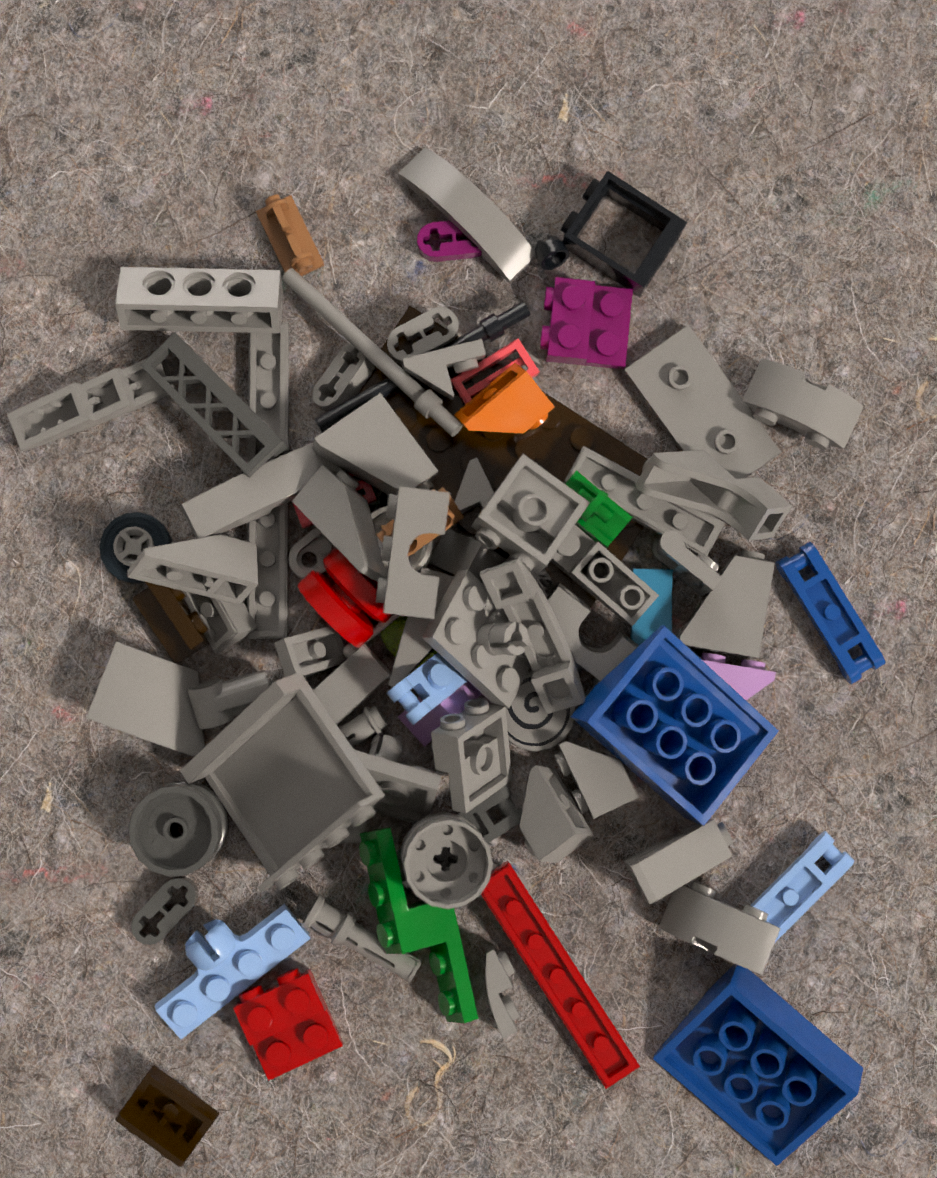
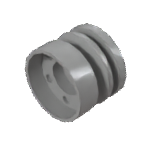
(463, 875)

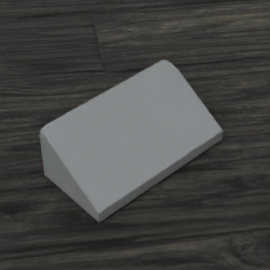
(224, 619)

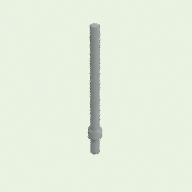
(425, 401)

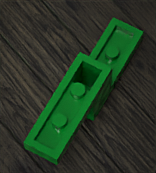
(417, 926)

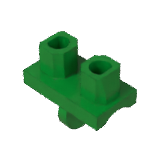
(602, 517)

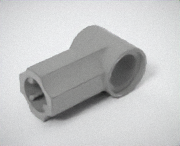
(220, 700)

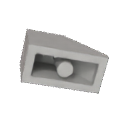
(551, 817)

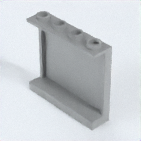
(287, 779)

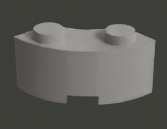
(814, 410)
(720, 928)

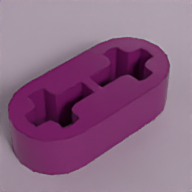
(448, 250)

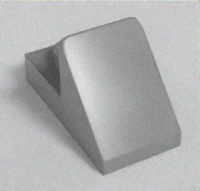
(432, 366)
(474, 489)
(311, 652)

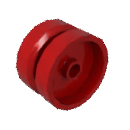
(345, 599)

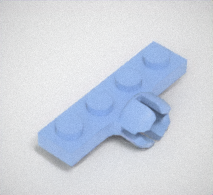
(228, 966)

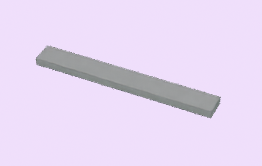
(270, 401)

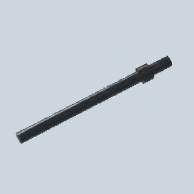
(489, 329)

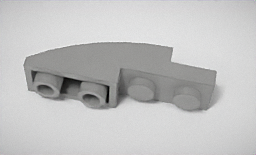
(603, 576)

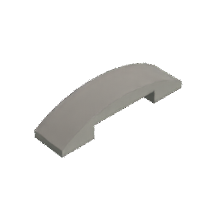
(469, 211)
(548, 652)

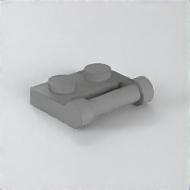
(695, 571)

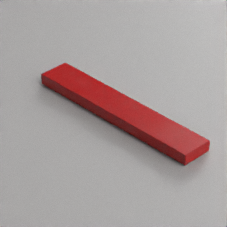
(558, 976)

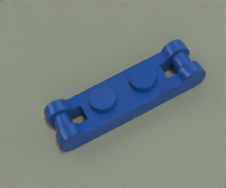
(830, 612)

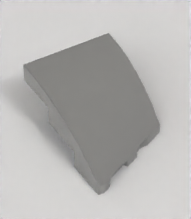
(148, 699)

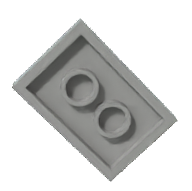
(479, 639)
(406, 789)

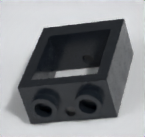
(641, 205)

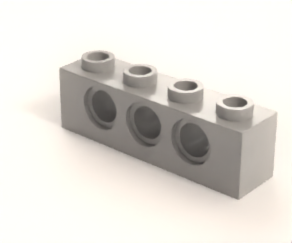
(199, 300)

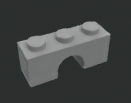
(414, 514)
(596, 660)

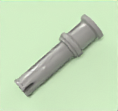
(345, 930)

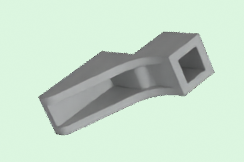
(704, 485)

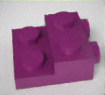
(586, 323)

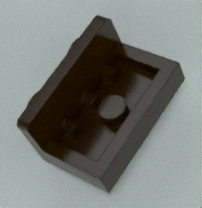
(171, 621)
(167, 1116)

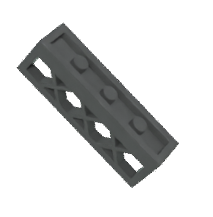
(229, 402)

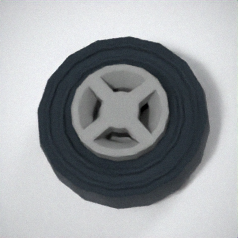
(126, 537)

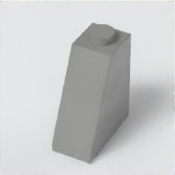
(377, 449)
(735, 612)
(678, 859)

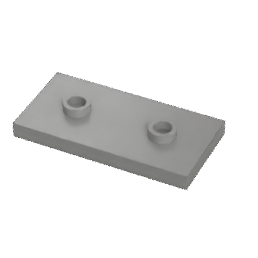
(700, 404)

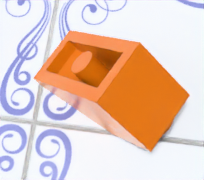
(507, 404)

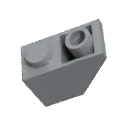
(598, 778)

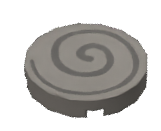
(530, 724)

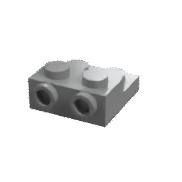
(529, 515)
(473, 752)

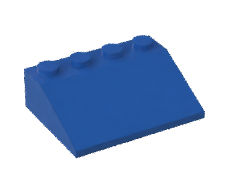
(676, 725)
(760, 1064)

